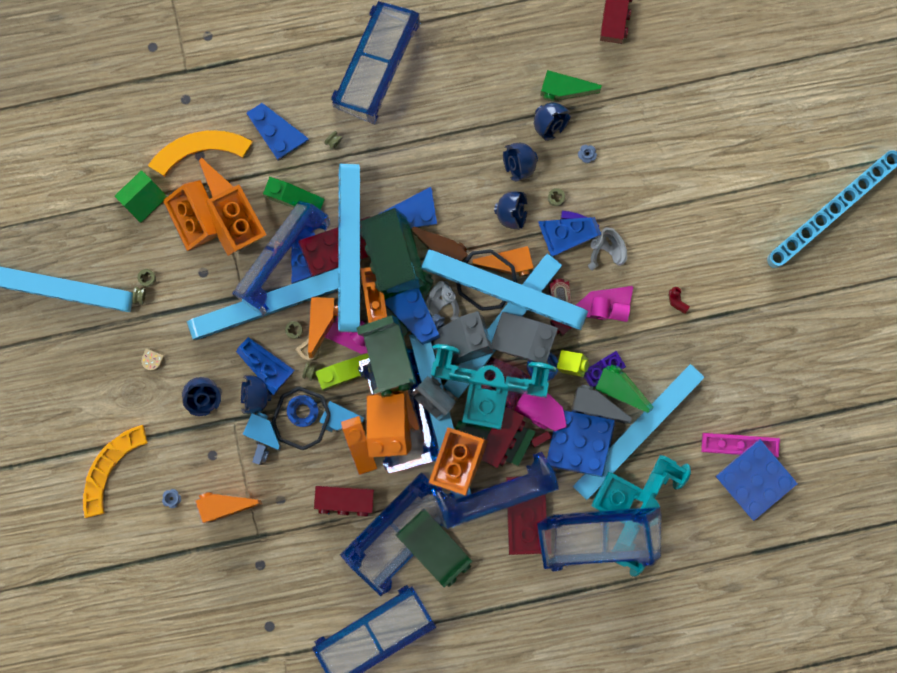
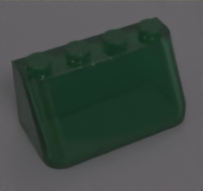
(392, 252)

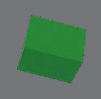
(141, 196)

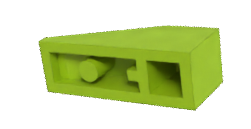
(340, 372)

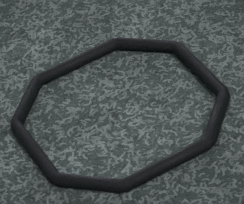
(500, 258)
(324, 425)

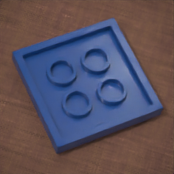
(581, 444)
(756, 479)

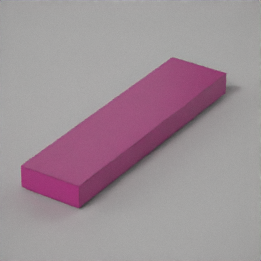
(735, 443)

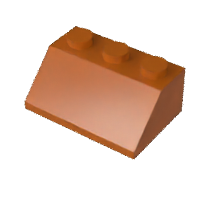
(191, 214)

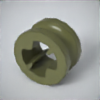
(333, 140)
(560, 193)
(148, 283)
(139, 295)
(291, 335)
(309, 371)

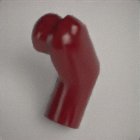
(675, 300)

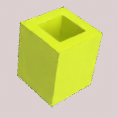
(572, 363)

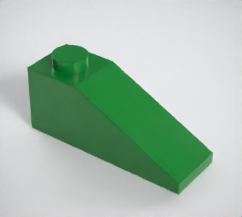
(562, 87)
(289, 194)
(621, 387)

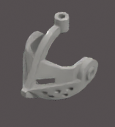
(616, 250)
(434, 302)

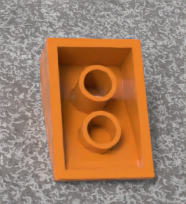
(234, 220)
(388, 426)
(457, 461)
(219, 506)

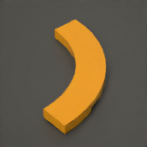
(196, 143)
(103, 465)

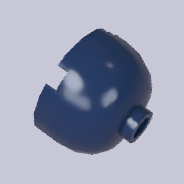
(550, 119)
(520, 160)
(511, 210)
(254, 394)
(200, 396)

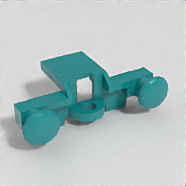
(483, 405)
(619, 494)

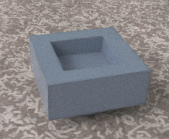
(260, 455)

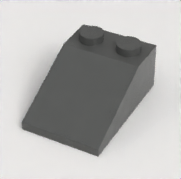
(466, 334)
(523, 338)
(434, 398)
(593, 403)

